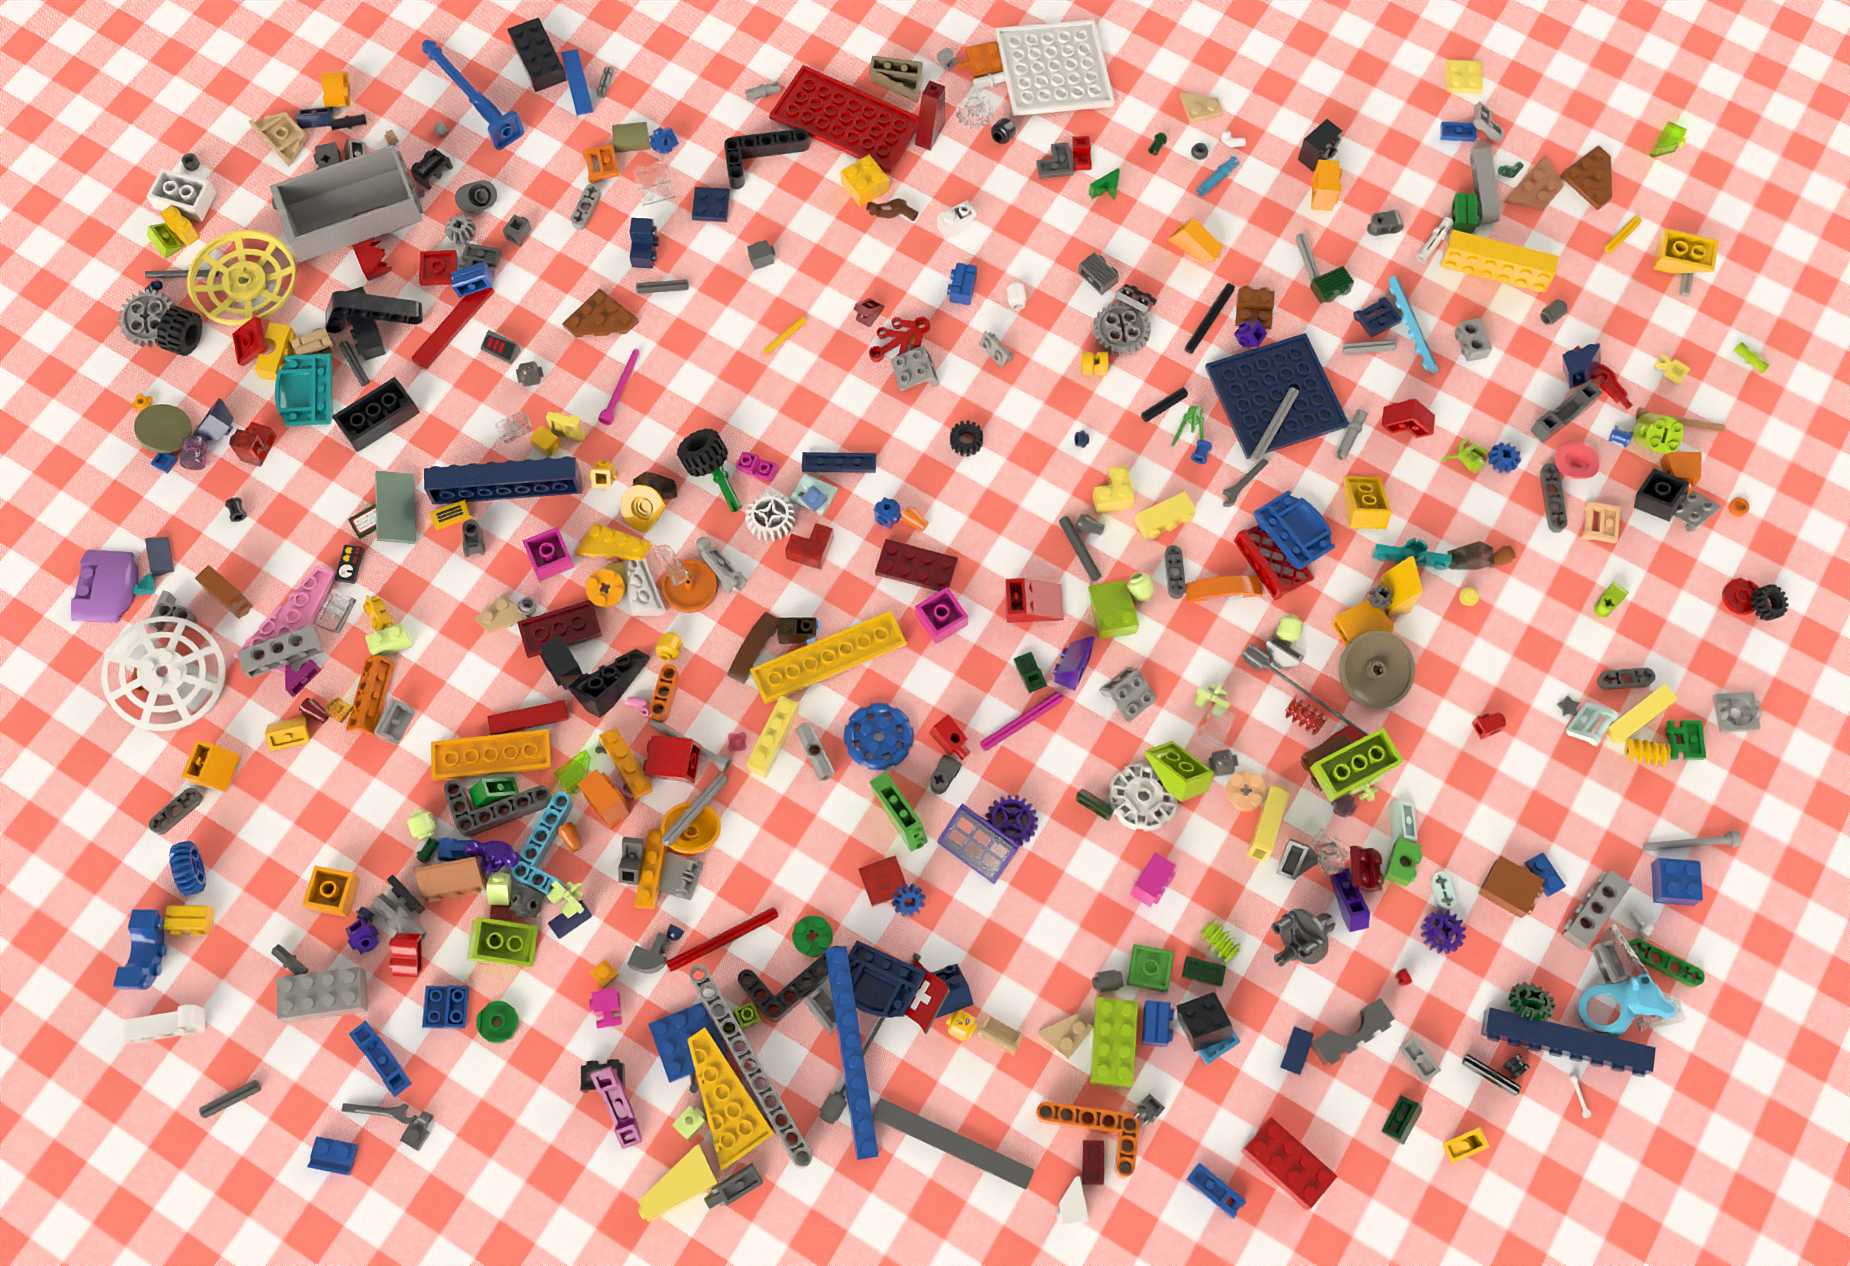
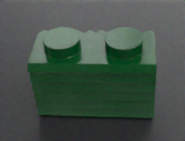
(1331, 285)

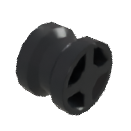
(1516, 1066)

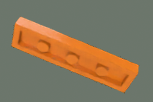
(372, 695)

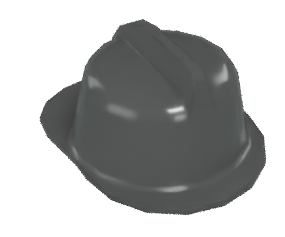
(476, 196)

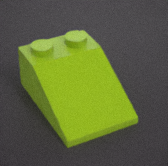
(1113, 609)
(1179, 770)
(501, 942)

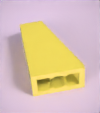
(1641, 714)
(1268, 823)
(683, 1183)

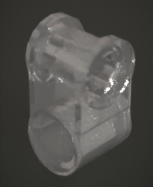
(511, 427)

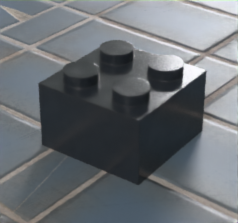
(1320, 144)
(1661, 494)
(560, 662)
(1204, 1021)

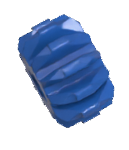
(1504, 457)
(912, 893)

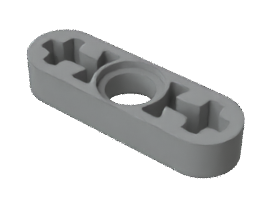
(585, 199)

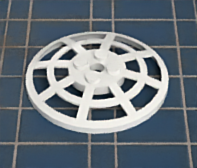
(168, 684)

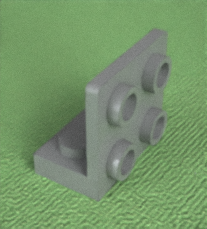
(914, 368)
(1129, 693)

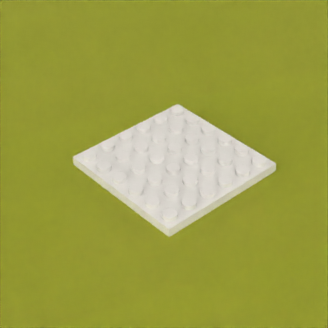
(1054, 67)

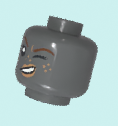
(529, 373)
(1223, 762)

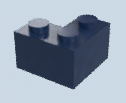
(644, 242)

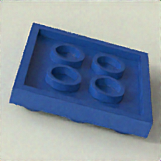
(672, 1043)

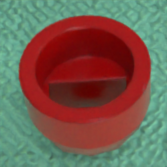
(1405, 977)

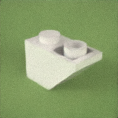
(955, 219)

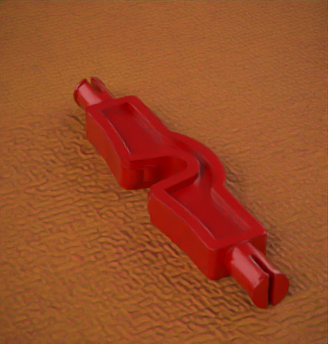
(1610, 384)

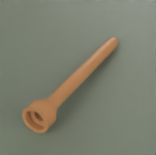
(1687, 422)

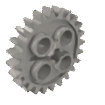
(131, 319)
(1138, 326)

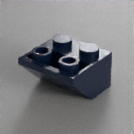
(1581, 364)
(959, 994)

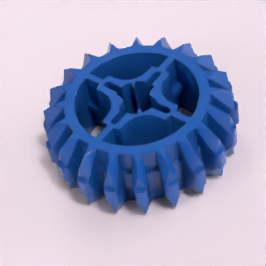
(187, 868)

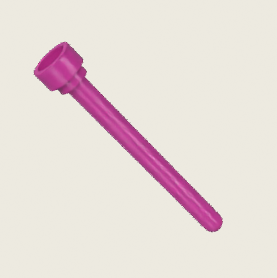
(606, 416)

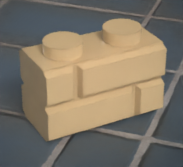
(313, 343)

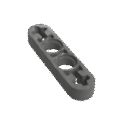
(1553, 498)

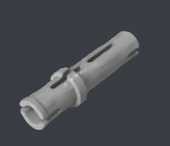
(1353, 429)

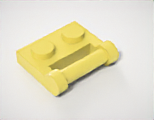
(560, 426)

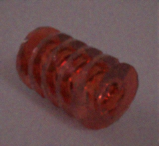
(1305, 716)

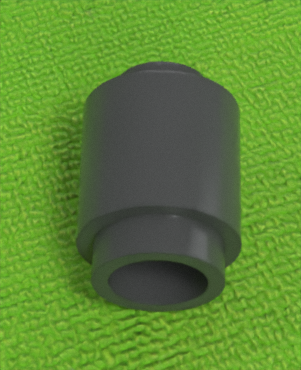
(1554, 312)
(1107, 981)

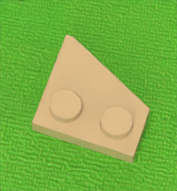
(1200, 106)
(499, 615)
(1066, 1035)

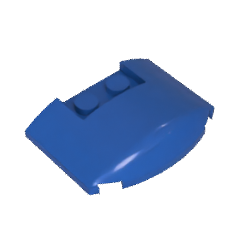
(1295, 529)

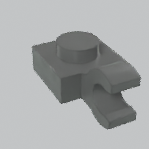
(416, 1134)

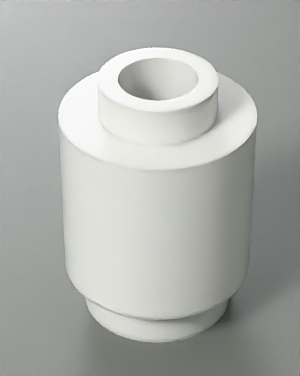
(1016, 296)

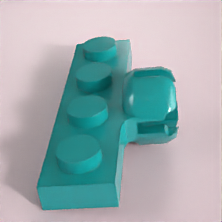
(1412, 548)

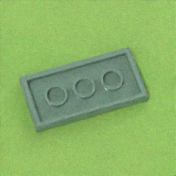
(395, 507)

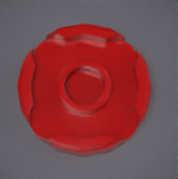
(1737, 596)

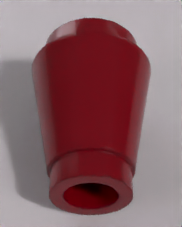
(313, 710)

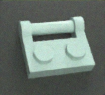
(808, 482)
(1586, 721)

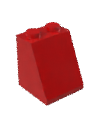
(672, 758)

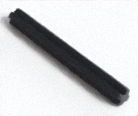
(1209, 318)

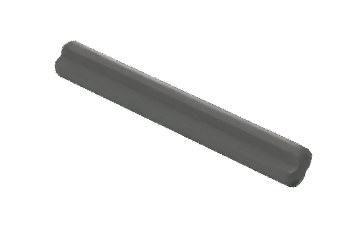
(1080, 548)

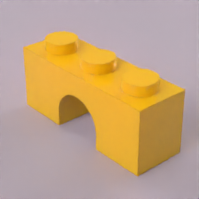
(278, 337)

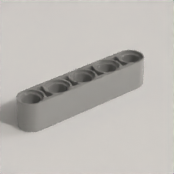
(1485, 184)

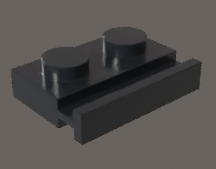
(400, 890)

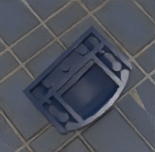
(882, 982)

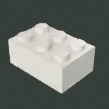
(186, 193)

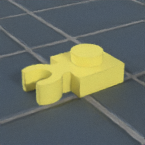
(1673, 370)

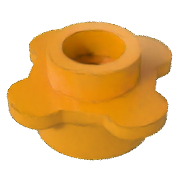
(147, 401)

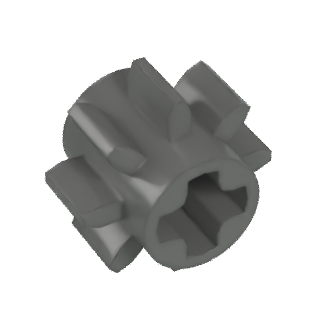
(1380, 597)

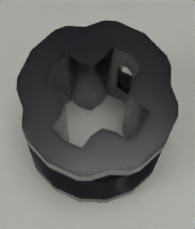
(235, 509)

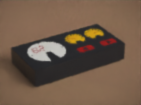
(349, 564)

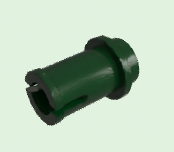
(1157, 144)
(427, 850)

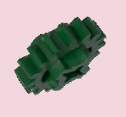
(1531, 1001)

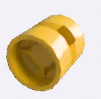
(1088, 366)

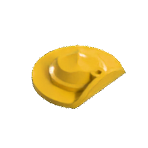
(642, 507)

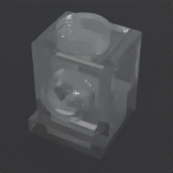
(1330, 858)

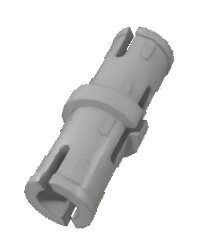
(762, 91)

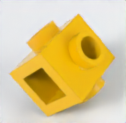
(603, 474)

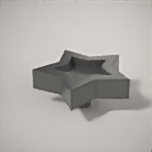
(1568, 706)

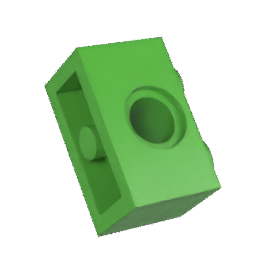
(1395, 870)

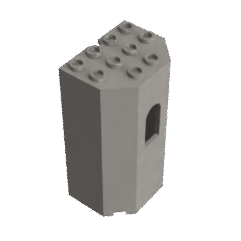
(322, 204)

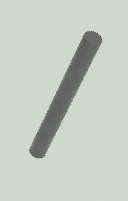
(176, 274)

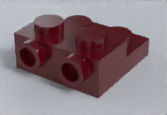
(1366, 869)

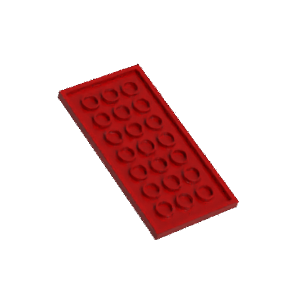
(845, 118)

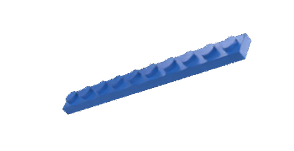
(851, 1053)

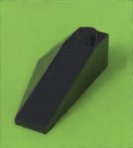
(605, 687)

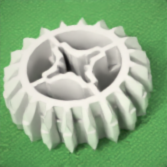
(757, 512)

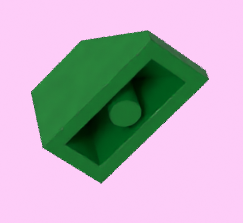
(492, 790)

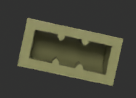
(630, 137)

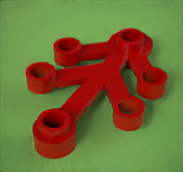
(901, 337)

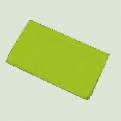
(163, 239)

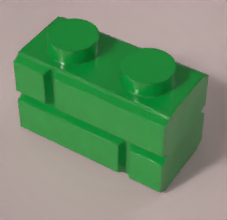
(1465, 212)

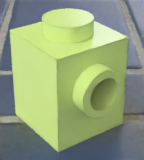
(499, 888)
(690, 1122)

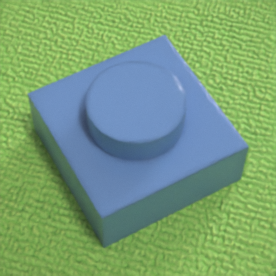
(814, 498)

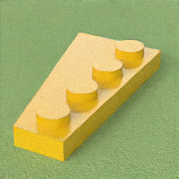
(612, 543)

